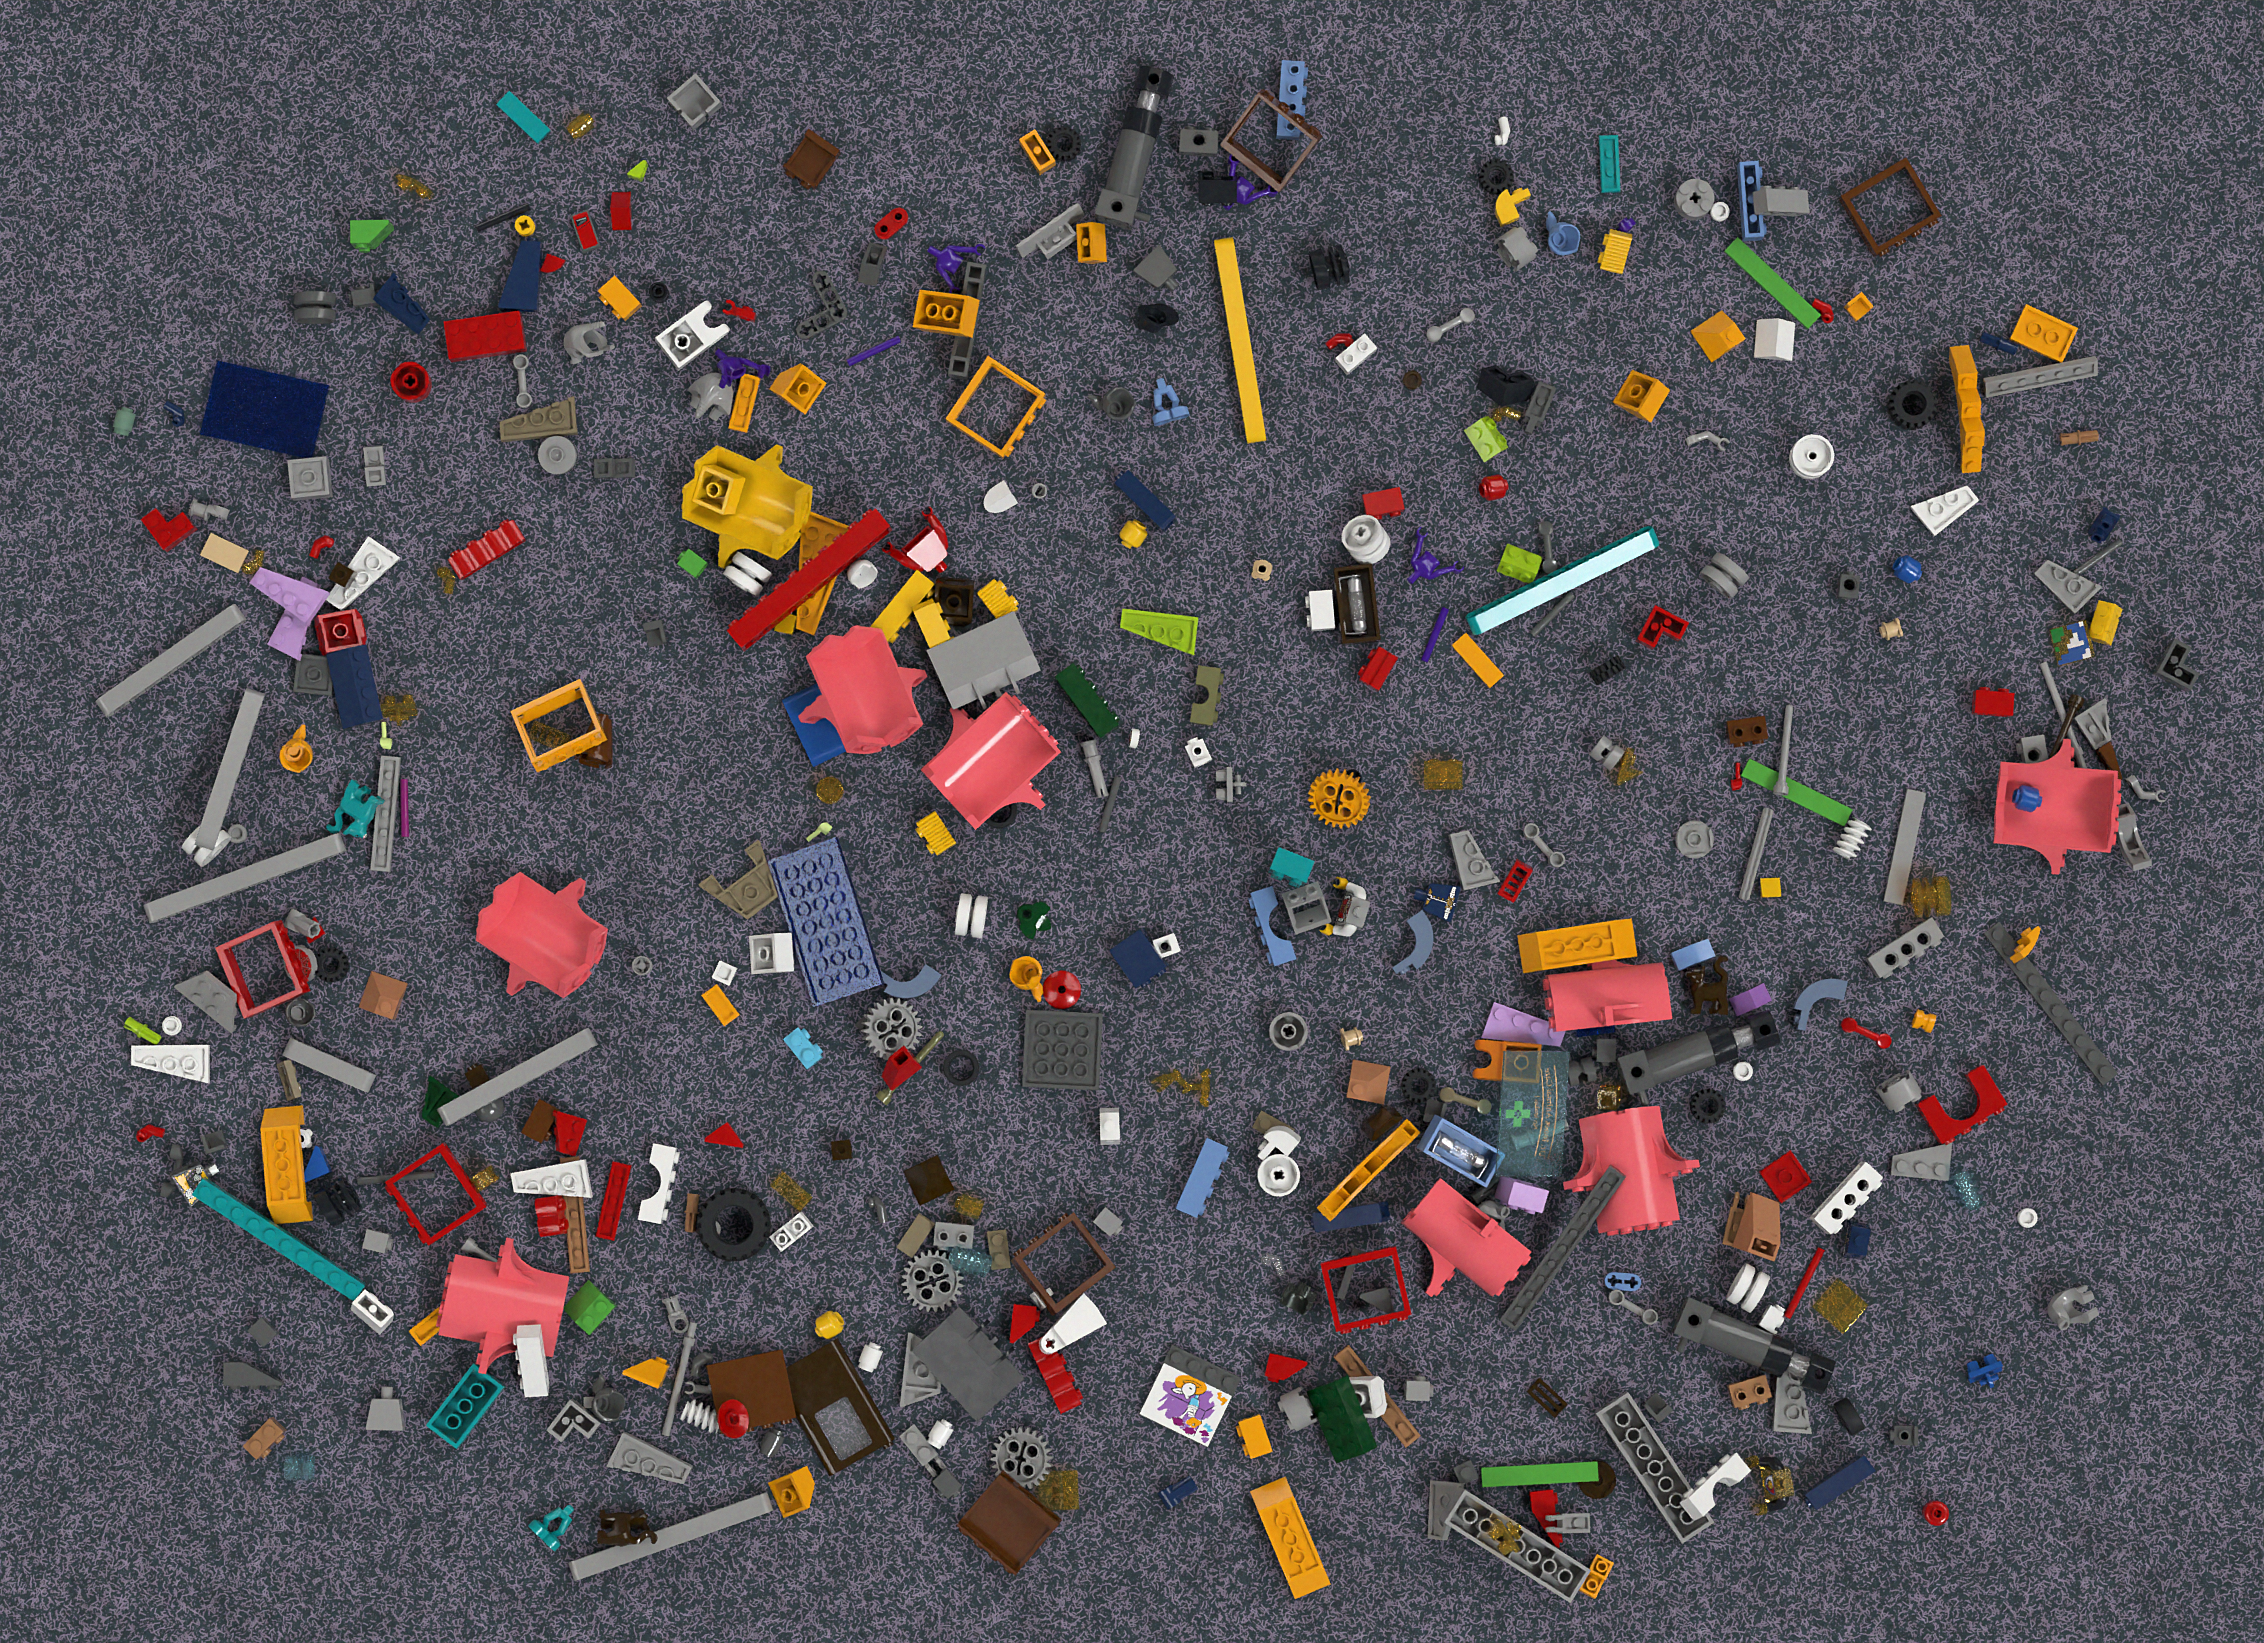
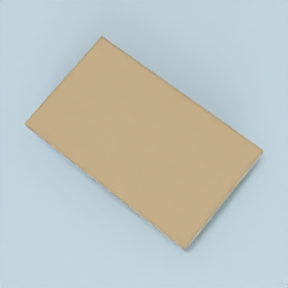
(224, 553)

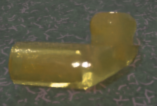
(1505, 411)
(254, 565)
(448, 577)

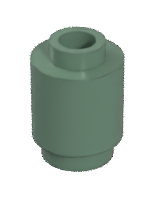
(123, 421)

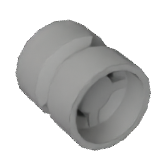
(1612, 756)

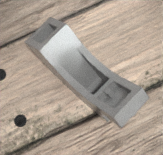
(2129, 839)

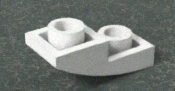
(791, 1231)

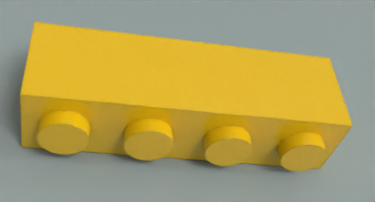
(899, 610)

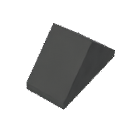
(1379, 1298)

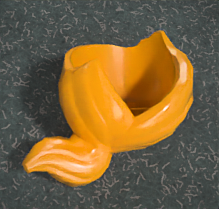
(289, 753)
(1020, 971)

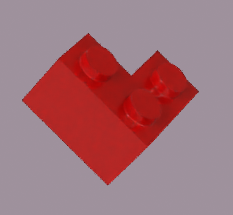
(168, 533)
(1660, 623)

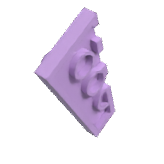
(291, 594)
(291, 631)
(1516, 1026)

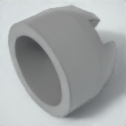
(1042, 493)

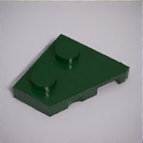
(435, 1098)

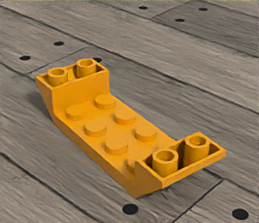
(1577, 945)
(284, 1165)
(1290, 1537)

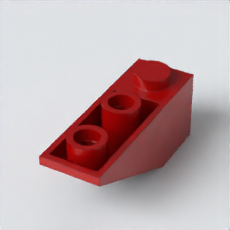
(1543, 1504)

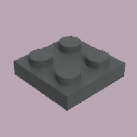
(313, 676)

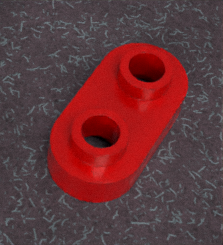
(891, 223)

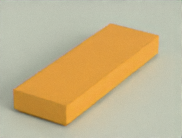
(744, 403)
(1477, 660)

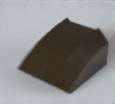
(955, 599)
(1380, 1122)

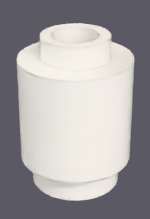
(870, 1357)
(940, 1433)

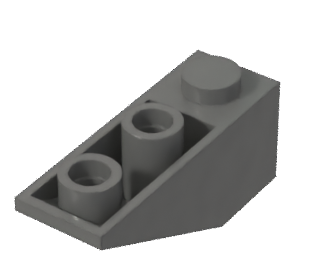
(245, 1374)

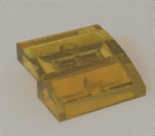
(1840, 1306)
(1059, 1490)

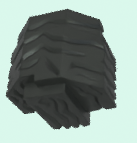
(1298, 1297)

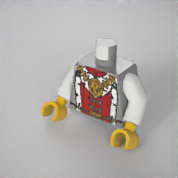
(1352, 910)

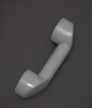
(1434, 333)
(520, 364)
(1531, 833)
(1648, 1316)

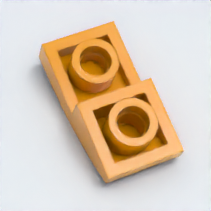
(2026, 943)
(1599, 1571)

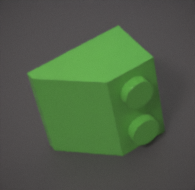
(369, 233)
(589, 1307)

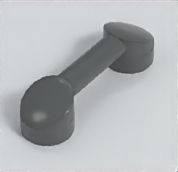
(1545, 529)
(176, 1154)

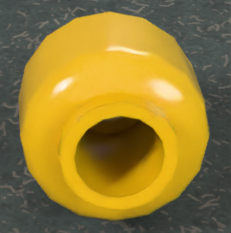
(1133, 534)
(829, 1324)

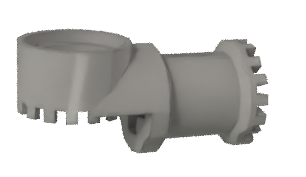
(205, 511)
(675, 1315)

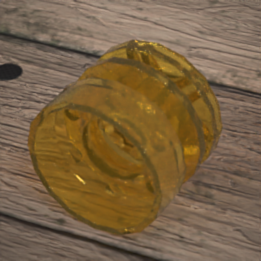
(1931, 896)

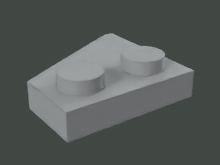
(2095, 724)

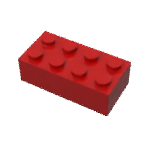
(485, 336)

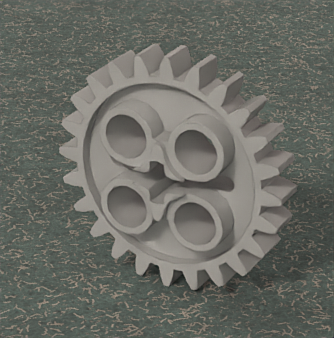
(883, 1014)
(939, 1297)
(1039, 1462)

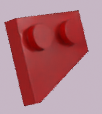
(568, 1132)

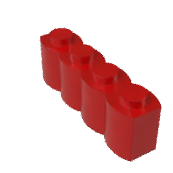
(487, 549)
(1056, 1377)

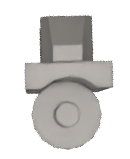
(1227, 794)

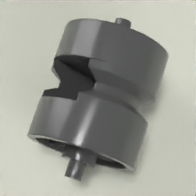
(1582, 1071)

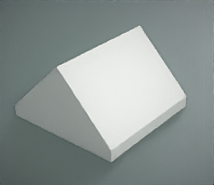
(1774, 339)

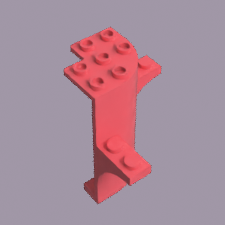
(863, 690)
(992, 760)
(2074, 811)
(541, 934)
(1607, 996)
(1639, 1149)
(1464, 1239)
(493, 1298)

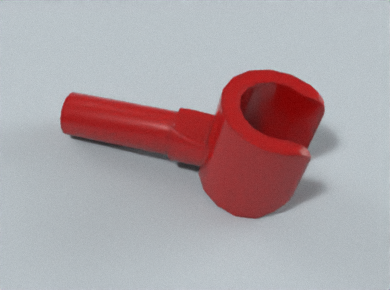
(1736, 783)

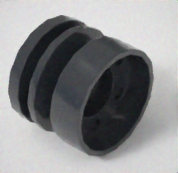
(1329, 267)
(336, 1202)

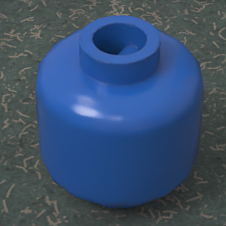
(1907, 569)
(2026, 798)

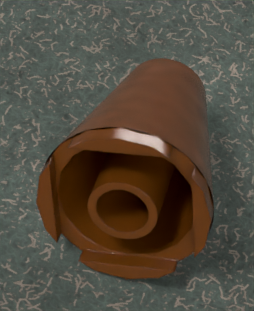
(602, 753)

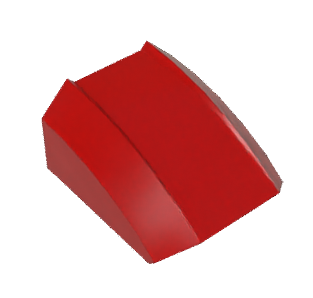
(339, 630)

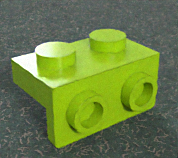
(1486, 438)
(1519, 564)

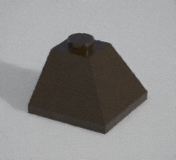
(928, 1180)

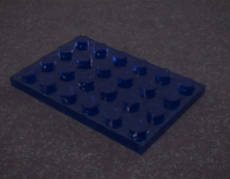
(264, 410)

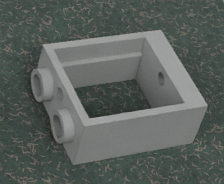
(1318, 914)

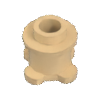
(1257, 574)
(1891, 629)
(1351, 1037)

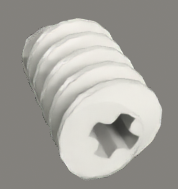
(1852, 838)
(700, 1415)

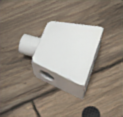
(1109, 1126)

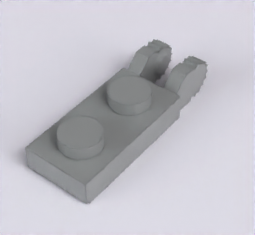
(921, 1448)
(1570, 1523)

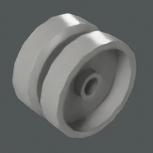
(1724, 575)

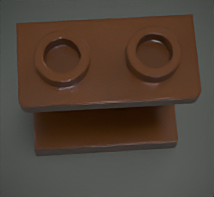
(811, 160)

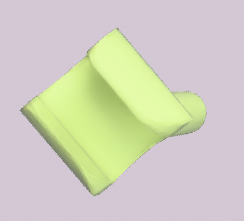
(386, 743)
(824, 828)

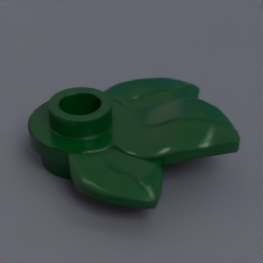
(1036, 920)

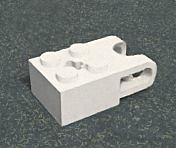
(695, 332)

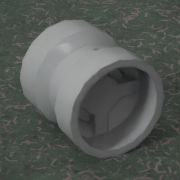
(642, 965)

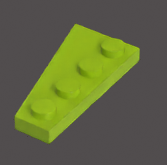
(1168, 629)

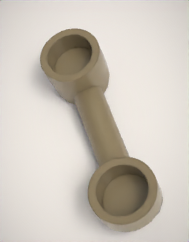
(1482, 1106)

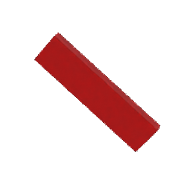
(613, 1201)

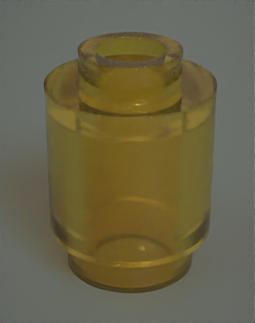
(580, 125)

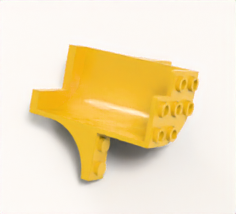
(768, 508)

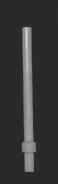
(2078, 752)
(688, 1342)

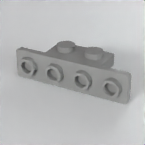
(1054, 235)

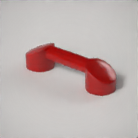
(1850, 1025)

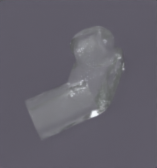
(1273, 1261)

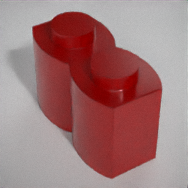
(551, 1216)

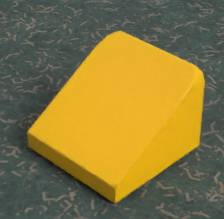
(787, 625)
(1770, 887)

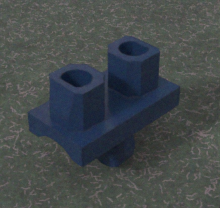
(2103, 525)

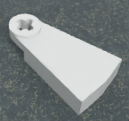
(1077, 1321)

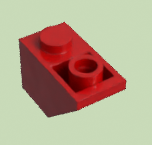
(900, 1067)

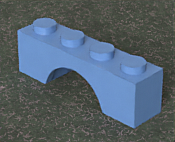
(1279, 950)

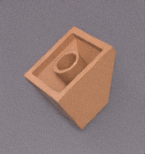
(383, 995)
(1368, 1082)

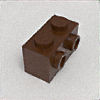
(1746, 730)

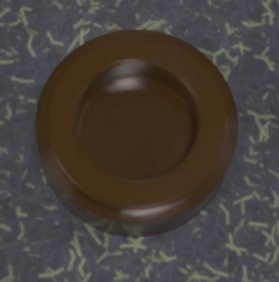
(1412, 380)

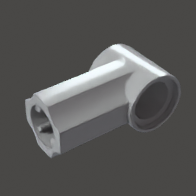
(301, 923)

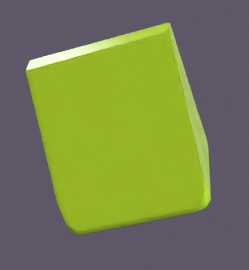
(638, 171)

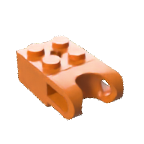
(1495, 1050)

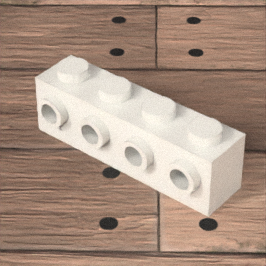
(532, 1360)

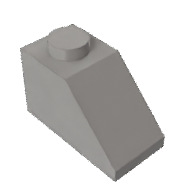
(1108, 1222)

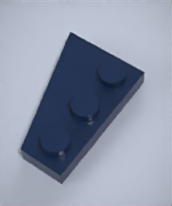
(398, 303)

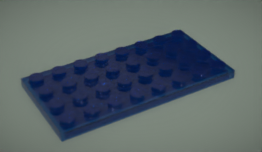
(825, 922)

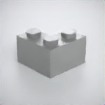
(576, 1417)

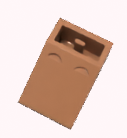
(1759, 1228)

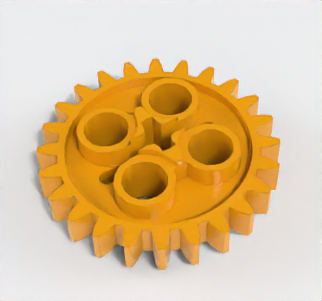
(1356, 802)

